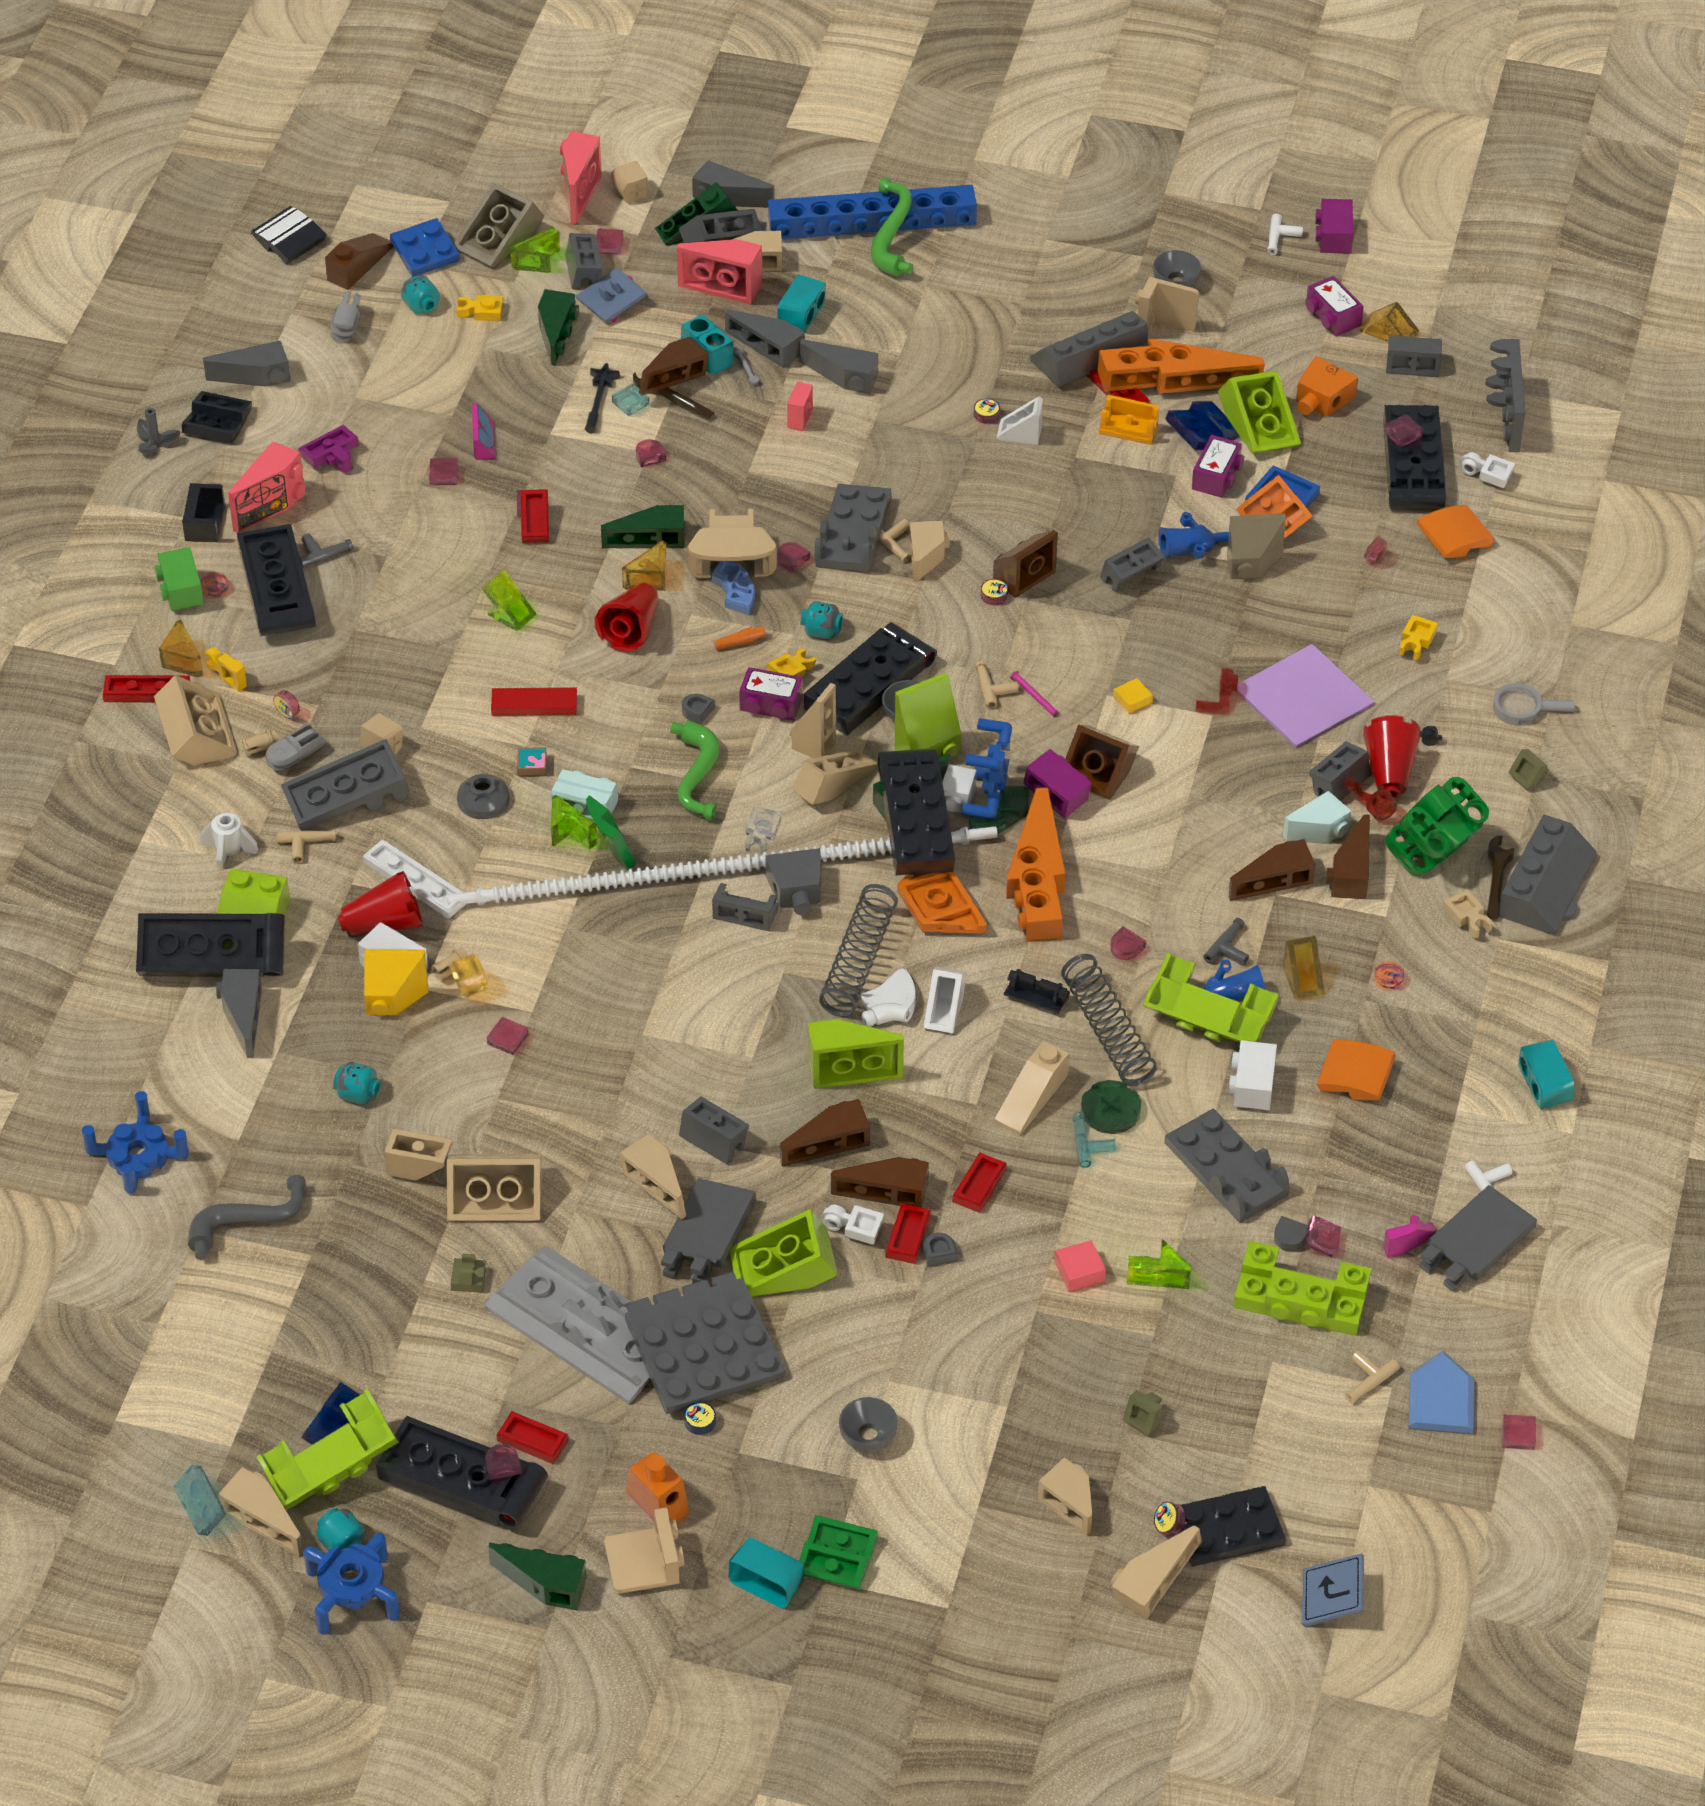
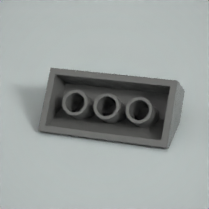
(1079, 354)
(1547, 875)

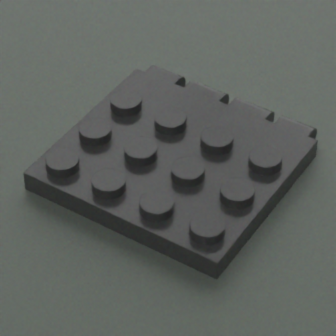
(703, 1342)

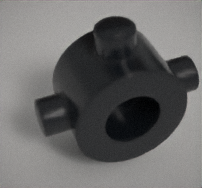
(1430, 735)

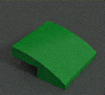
(610, 833)
(838, 1552)

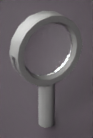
(1522, 704)

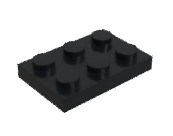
(1233, 1525)

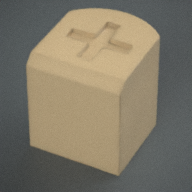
(630, 181)
(381, 728)

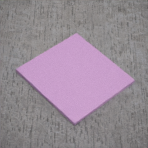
(1304, 695)

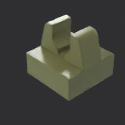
(1528, 769)
(468, 1274)
(1143, 1411)

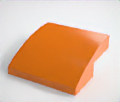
(1277, 499)
(1455, 531)
(1356, 1069)

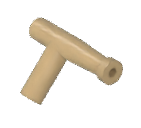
(887, 539)
(990, 691)
(298, 838)
(1376, 1375)

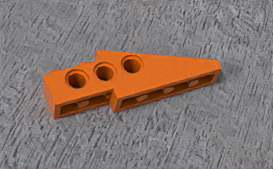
(1172, 367)
(1038, 873)

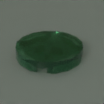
(1111, 1107)

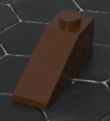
(354, 258)
(674, 365)
(1351, 864)
(1278, 869)
(830, 1132)
(884, 1181)

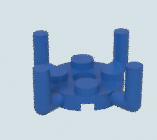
(996, 770)
(132, 1136)
(352, 1592)

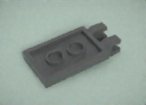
(709, 1230)
(1477, 1237)

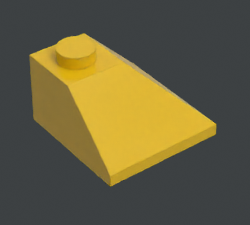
(393, 979)

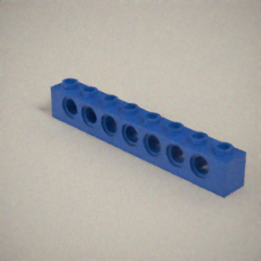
(869, 211)

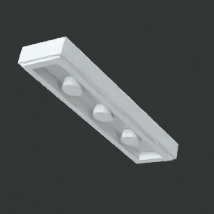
(424, 883)

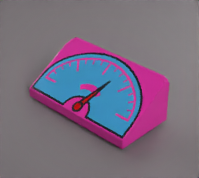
(483, 434)

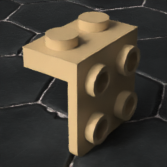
(1167, 304)
(645, 1556)

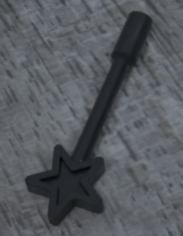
(601, 378)

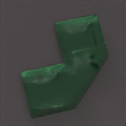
(1011, 809)

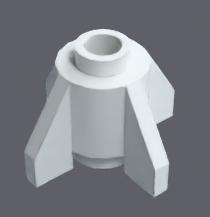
(227, 837)

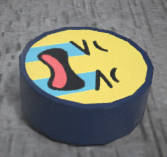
(700, 1418)

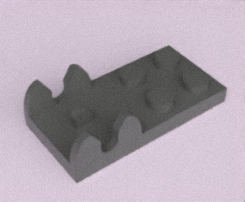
(1510, 380)
(852, 528)
(346, 784)
(1228, 1165)

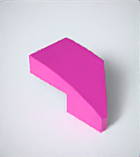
(1407, 1237)

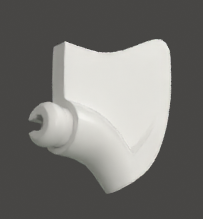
(891, 1000)

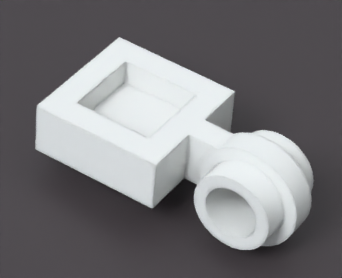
(1493, 470)
(860, 1224)

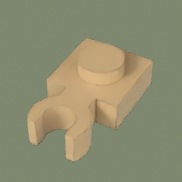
(1467, 910)

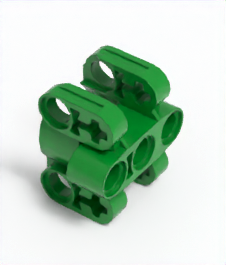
(1436, 825)

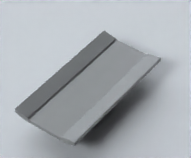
(573, 1320)

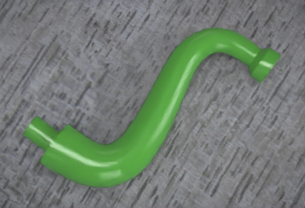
(880, 255)
(709, 746)

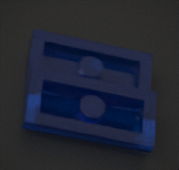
(1200, 423)

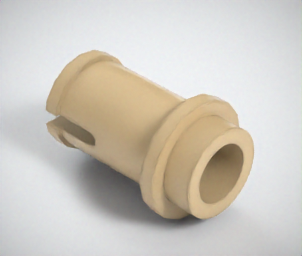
(259, 742)
(446, 963)

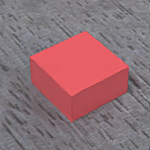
(800, 406)
(1080, 1265)

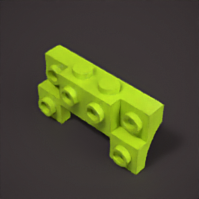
(1205, 1010)
(1299, 1295)
(332, 1458)

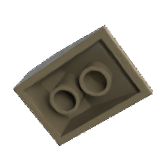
(497, 225)

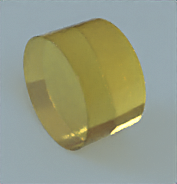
(469, 975)

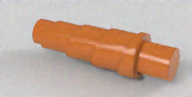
(742, 637)

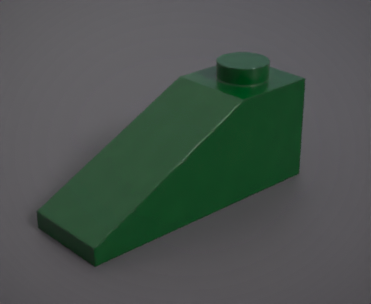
(646, 528)

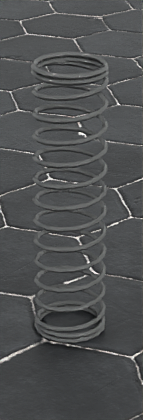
(862, 898)
(1084, 978)

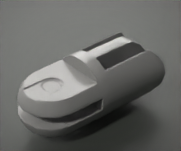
(345, 318)
(294, 748)

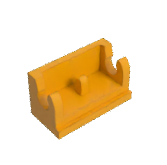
(1129, 419)

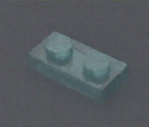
(199, 1500)

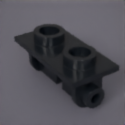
(1035, 992)

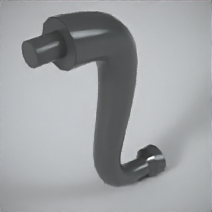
(202, 1226)

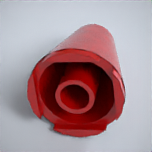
(627, 617)
(1391, 751)
(385, 903)

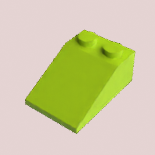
(1259, 412)
(927, 717)
(253, 894)
(852, 1053)
(785, 1256)

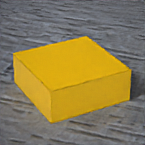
(1133, 695)

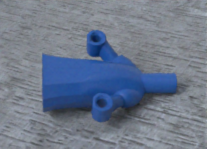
(1189, 540)
(1235, 986)

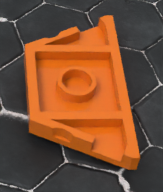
(940, 904)

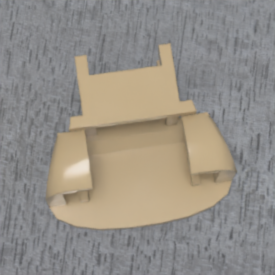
(731, 540)

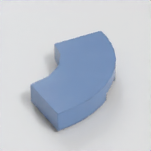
(737, 585)

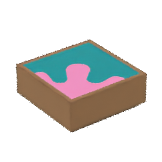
(531, 761)

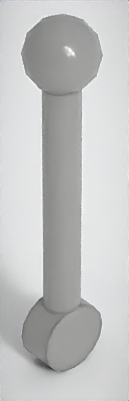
(753, 380)

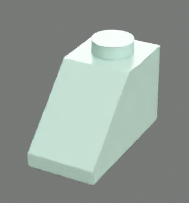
(1318, 820)

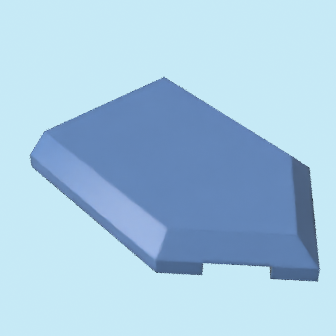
(1441, 1396)

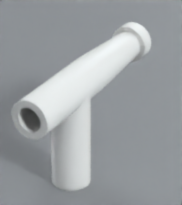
(1277, 229)
(1484, 1179)

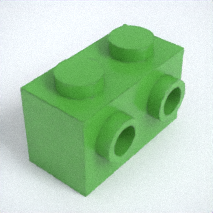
(180, 579)

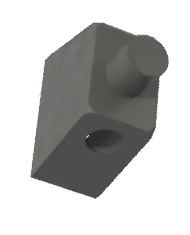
(795, 878)

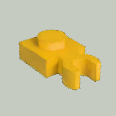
(483, 308)
(1417, 634)
(792, 665)
(229, 669)

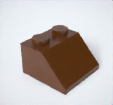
(1027, 563)
(1101, 758)

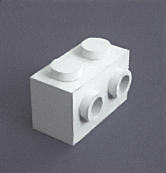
(1254, 1075)

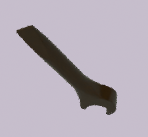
(679, 399)
(1499, 859)

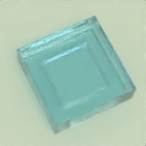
(630, 400)

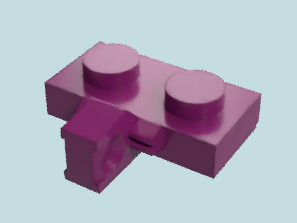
(331, 448)

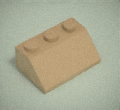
(194, 722)
(494, 1187)

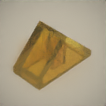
(1389, 321)
(647, 568)
(180, 653)
(1303, 967)

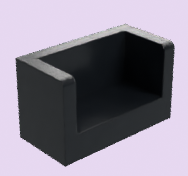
(203, 512)

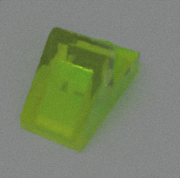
(536, 251)
(510, 604)
(569, 821)
(1166, 1271)

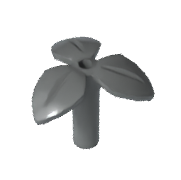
(149, 432)

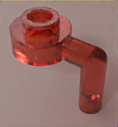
(1227, 684)
(1379, 804)

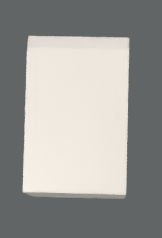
(1023, 424)

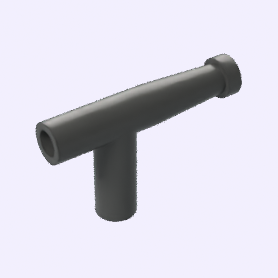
(317, 554)
(1222, 945)

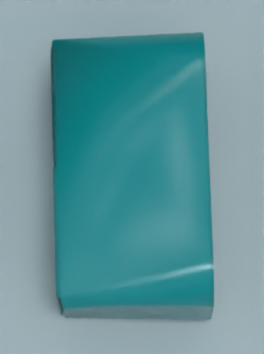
(802, 302)
(722, 353)
(1546, 1074)
(766, 1572)

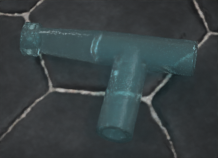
(1086, 1147)

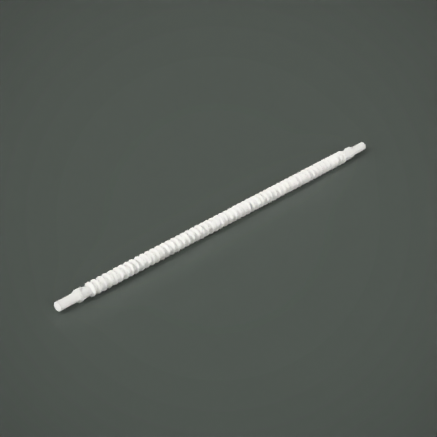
(482, 895)

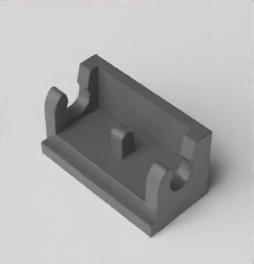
(582, 259)
(1414, 356)
(1131, 562)
(1344, 762)
(744, 910)
(713, 1129)

